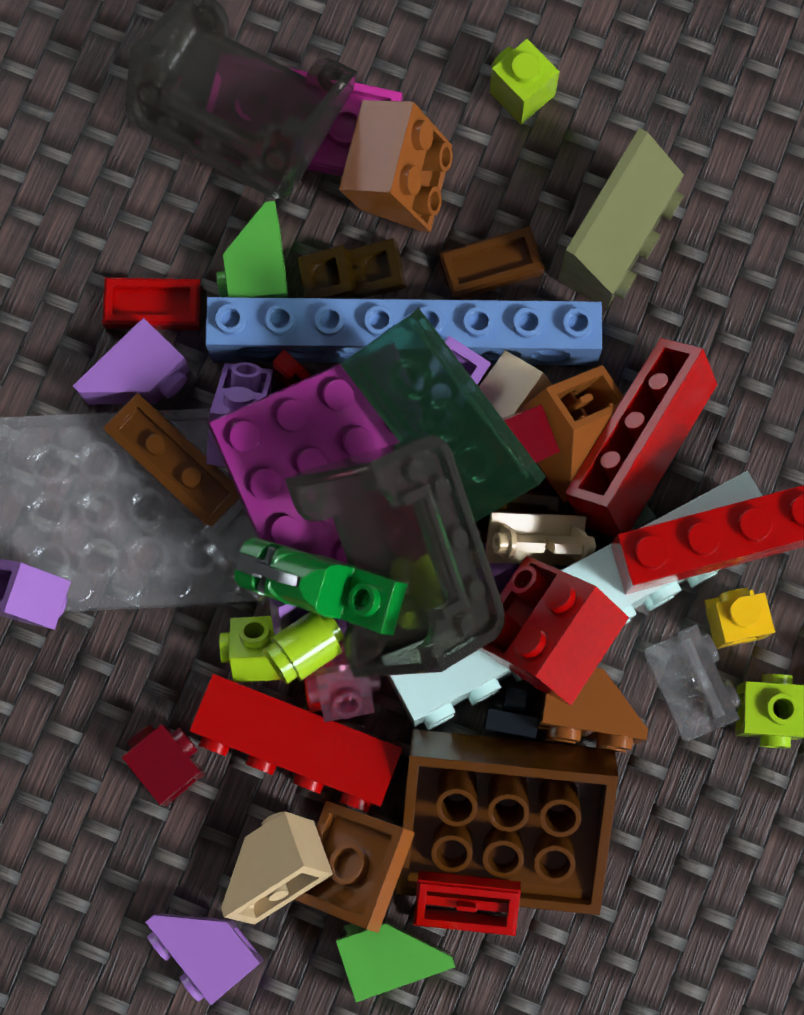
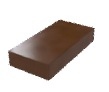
(491, 263)

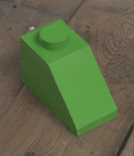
(255, 259)
(387, 959)

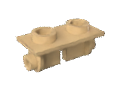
(544, 537)

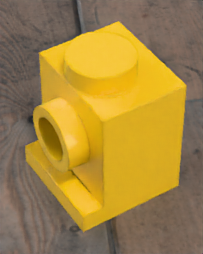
(738, 617)

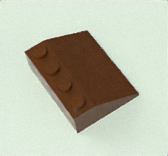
(511, 815)

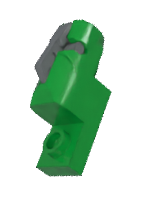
(320, 585)

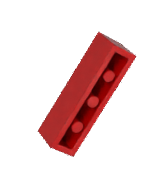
(642, 437)
(710, 540)
(297, 741)

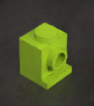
(245, 646)

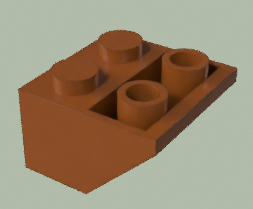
(397, 164)
(577, 415)
(596, 714)

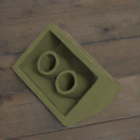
(622, 222)

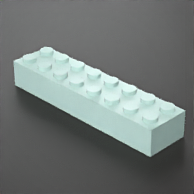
(431, 696)

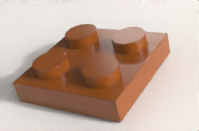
(364, 862)

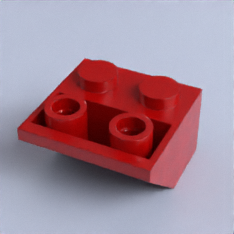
(554, 629)

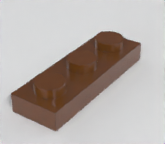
(172, 460)

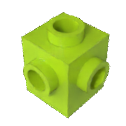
(757, 712)

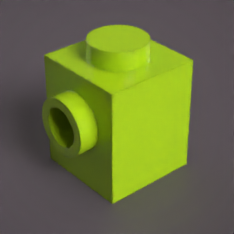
(523, 80)

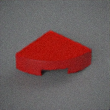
(288, 370)

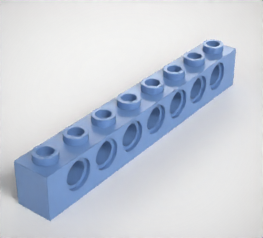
(337, 328)

